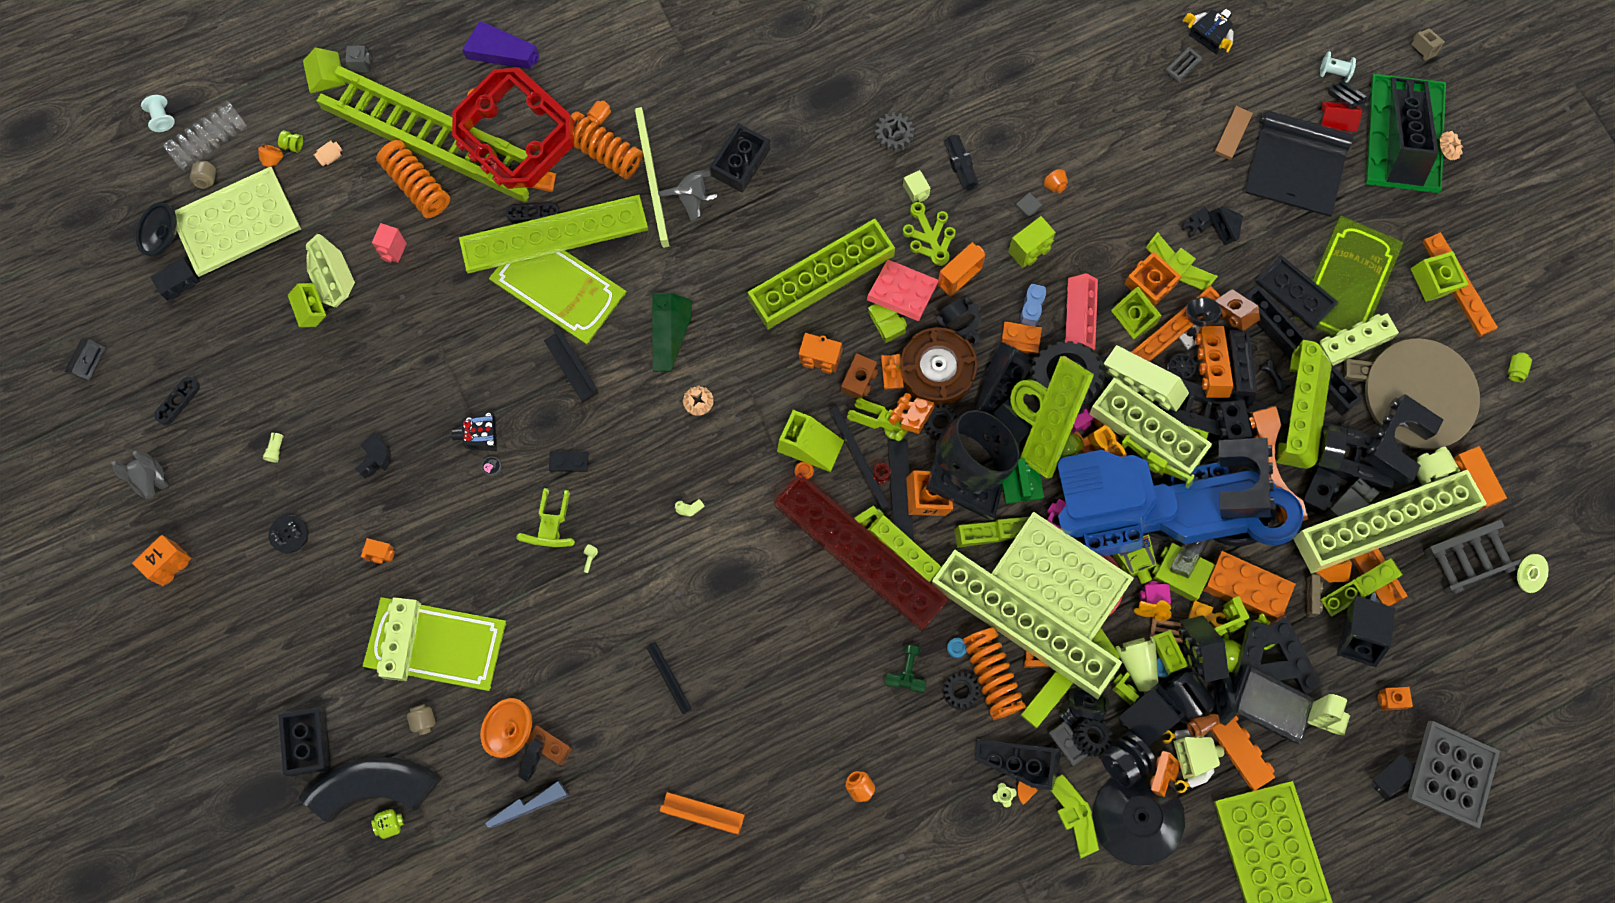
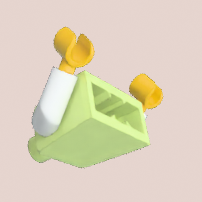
(1196, 757)

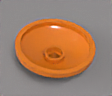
(506, 728)

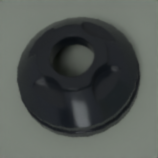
(1203, 307)

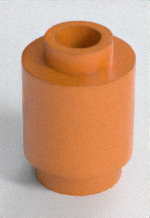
(599, 112)

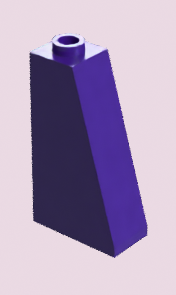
(499, 47)

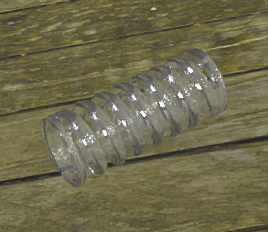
(179, 154)

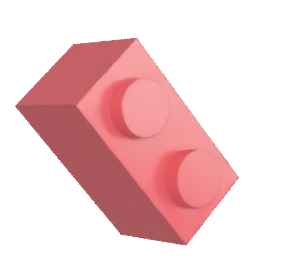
(389, 243)

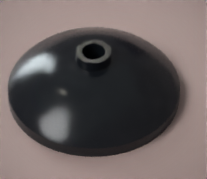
(156, 229)

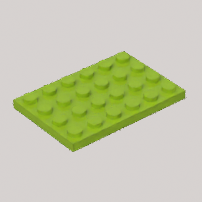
(1272, 847)

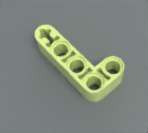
(1329, 714)

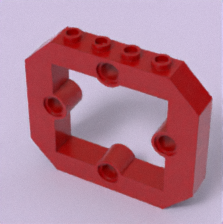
(490, 91)

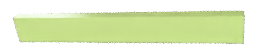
(652, 177)

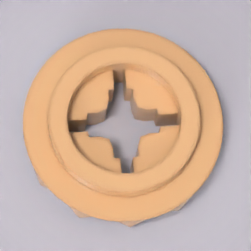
(1453, 150)
(699, 408)

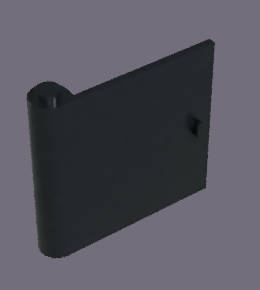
(1298, 163)

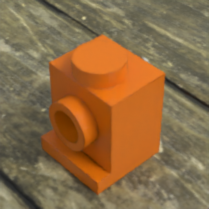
(377, 551)

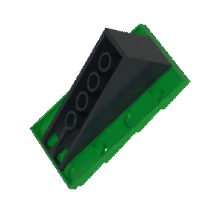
(1405, 133)

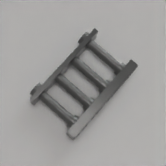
(1474, 538)

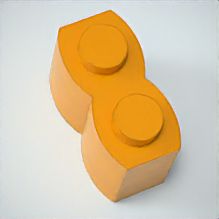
(1105, 440)

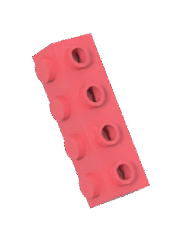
(1082, 310)

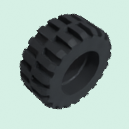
(1047, 360)

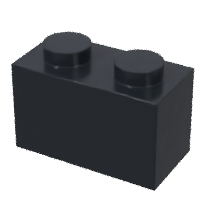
(175, 279)

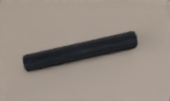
(669, 678)

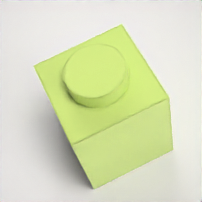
(916, 187)

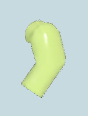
(688, 510)

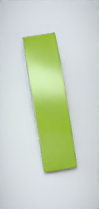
(1046, 699)

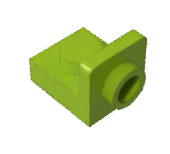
(866, 517)
(1126, 692)

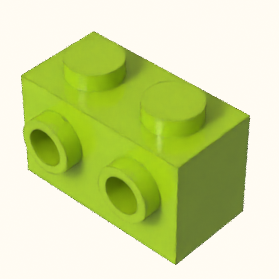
(306, 305)

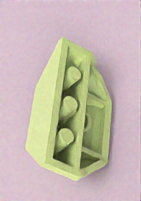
(328, 271)

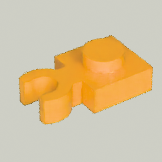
(1200, 609)

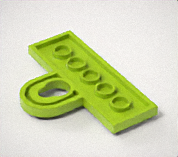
(1056, 414)

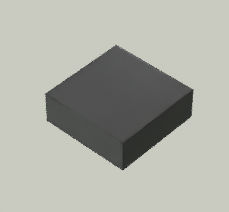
(1028, 205)

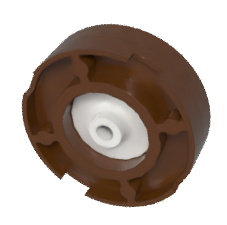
(938, 366)

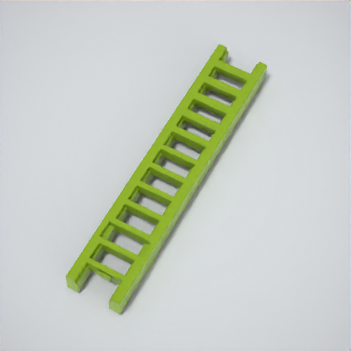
(417, 144)

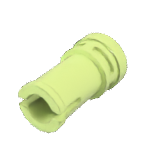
(272, 452)

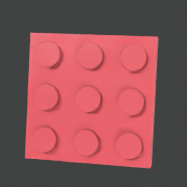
(902, 290)

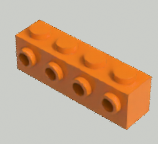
(1243, 754)

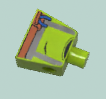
(1138, 561)

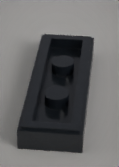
(1224, 699)

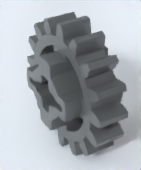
(888, 126)

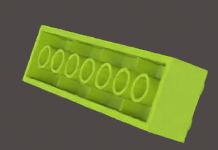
(821, 273)

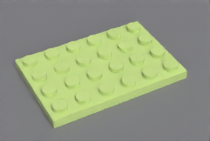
(235, 221)
(1062, 576)

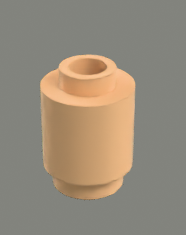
(328, 153)

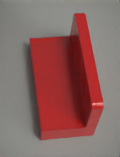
(1340, 116)

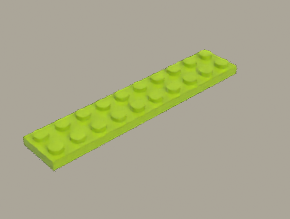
(553, 234)

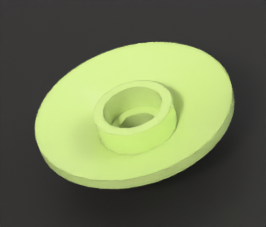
(1532, 573)

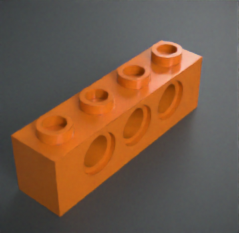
(1214, 362)

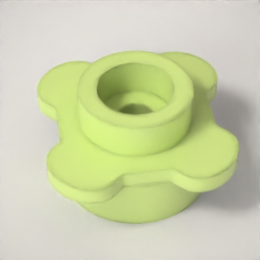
(998, 796)

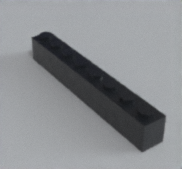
(1288, 337)

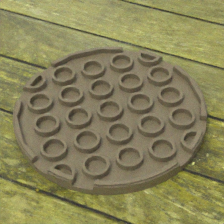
(1433, 378)

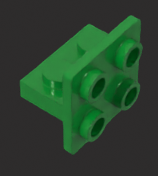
(1023, 484)

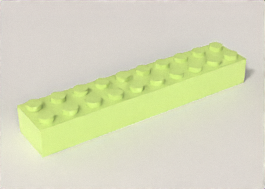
(1389, 521)
(1026, 624)

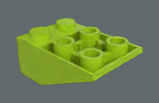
(809, 441)

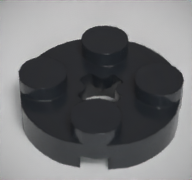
(1080, 707)

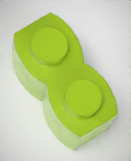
(887, 322)

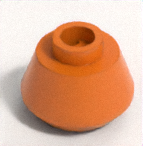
(269, 155)
(1056, 181)

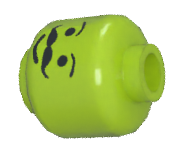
(387, 823)

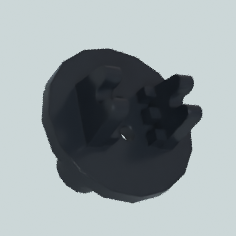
(280, 539)

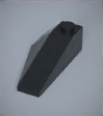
(1004, 372)
(1025, 763)

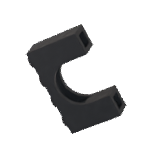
(1384, 451)
(1256, 500)

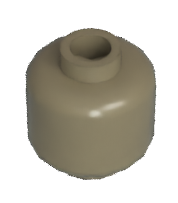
(203, 174)
(421, 719)

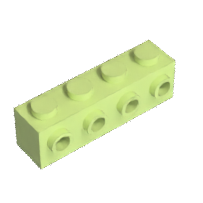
(1359, 339)
(399, 639)

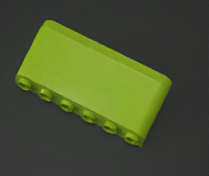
(1308, 406)

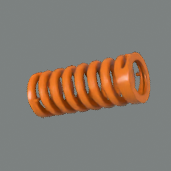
(605, 144)
(406, 183)
(996, 711)

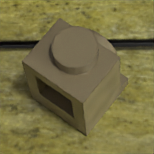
(1427, 43)

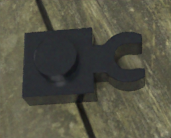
(1200, 220)

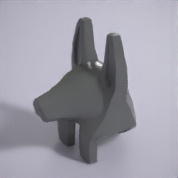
(691, 193)
(141, 474)

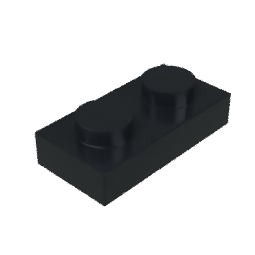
(568, 461)

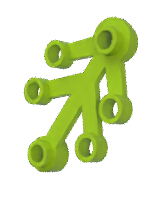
(929, 236)

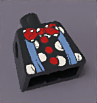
(478, 432)

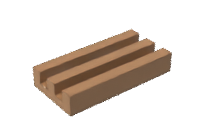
(1153, 628)

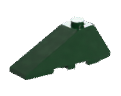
(669, 324)

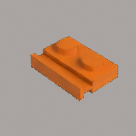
(1022, 337)

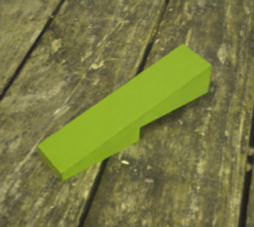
(989, 532)

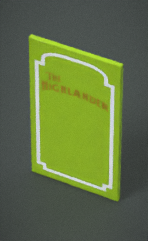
(562, 291)
(446, 646)

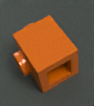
(1395, 698)

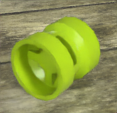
(293, 142)

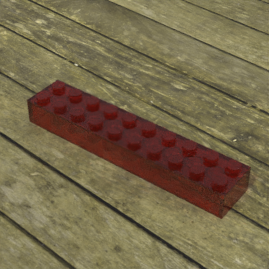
(861, 552)

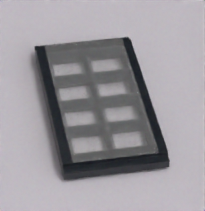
(1273, 704)

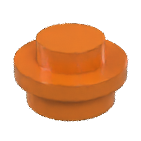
(804, 469)

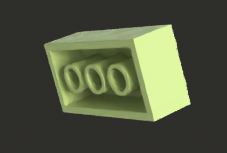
(1146, 378)

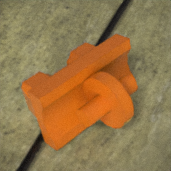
(891, 372)

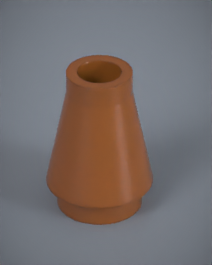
(1200, 726)

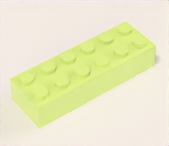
(1149, 426)

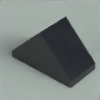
(1227, 224)

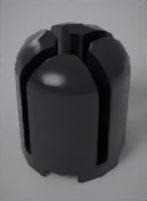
(1190, 695)

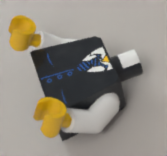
(1211, 29)

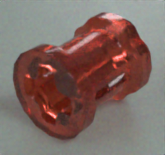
(881, 479)

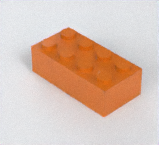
(1257, 588)

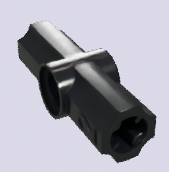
(961, 162)

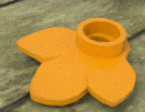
(1159, 611)

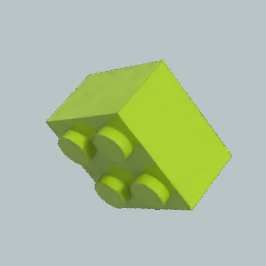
(1032, 242)

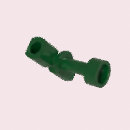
(906, 678)

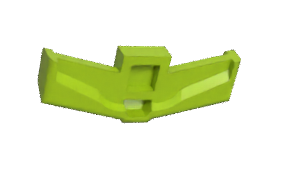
(1181, 263)
(1157, 463)
(1076, 815)

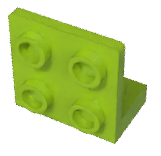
(1236, 613)

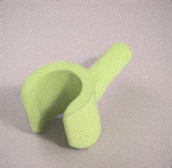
(591, 551)

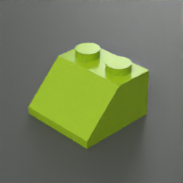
(1439, 276)

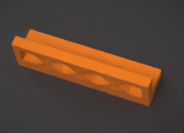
(1387, 594)
(702, 813)

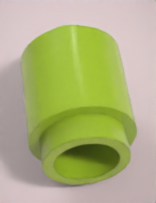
(1519, 367)

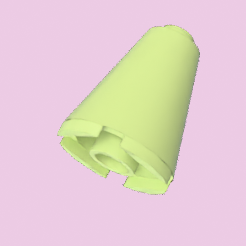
(1141, 662)

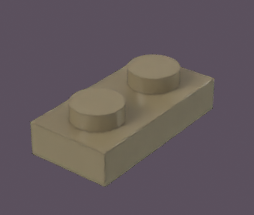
(1356, 369)
(1314, 588)

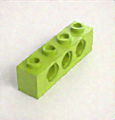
(904, 547)

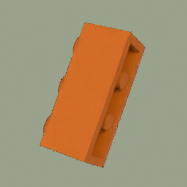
(1482, 474)

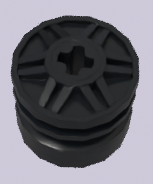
(1128, 760)

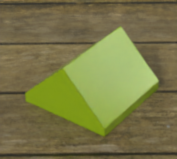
(320, 70)
(1136, 313)

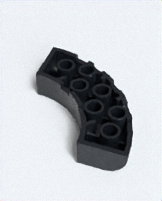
(367, 780)

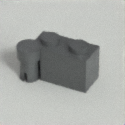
(1354, 498)

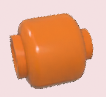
(860, 786)

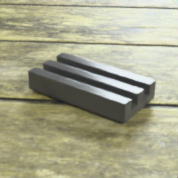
(1173, 74)

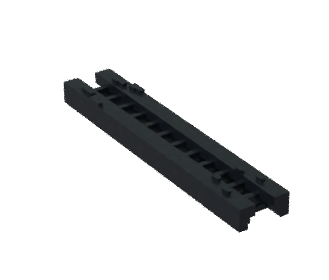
(1356, 439)

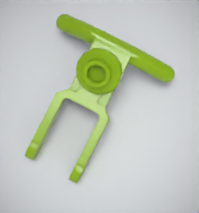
(892, 431)
(548, 531)

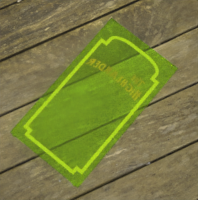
(1354, 273)

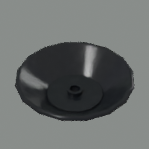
(1128, 837)

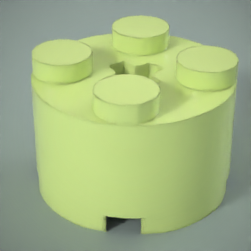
(1436, 466)

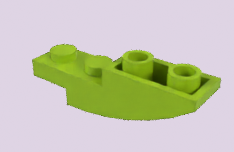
(1361, 586)

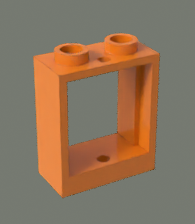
(961, 269)

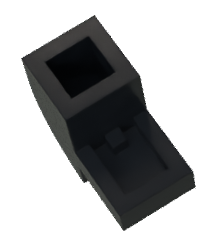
(1332, 447)
(379, 456)

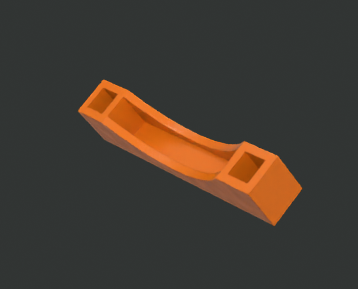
(1267, 425)

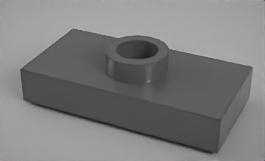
(1064, 740)

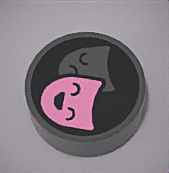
(491, 466)

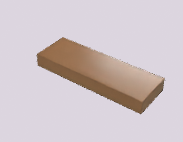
(1233, 133)

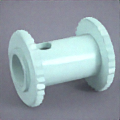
(1337, 67)
(155, 105)

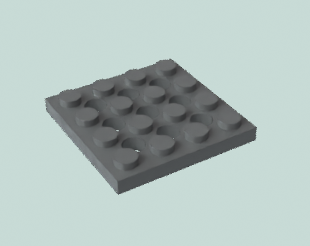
(1442, 780)

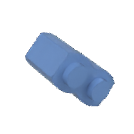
(1033, 305)

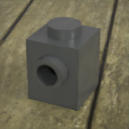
(358, 59)

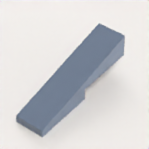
(519, 808)

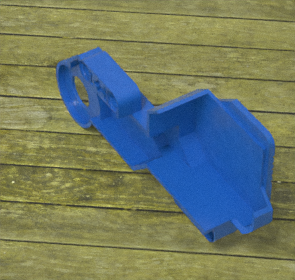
(1116, 500)

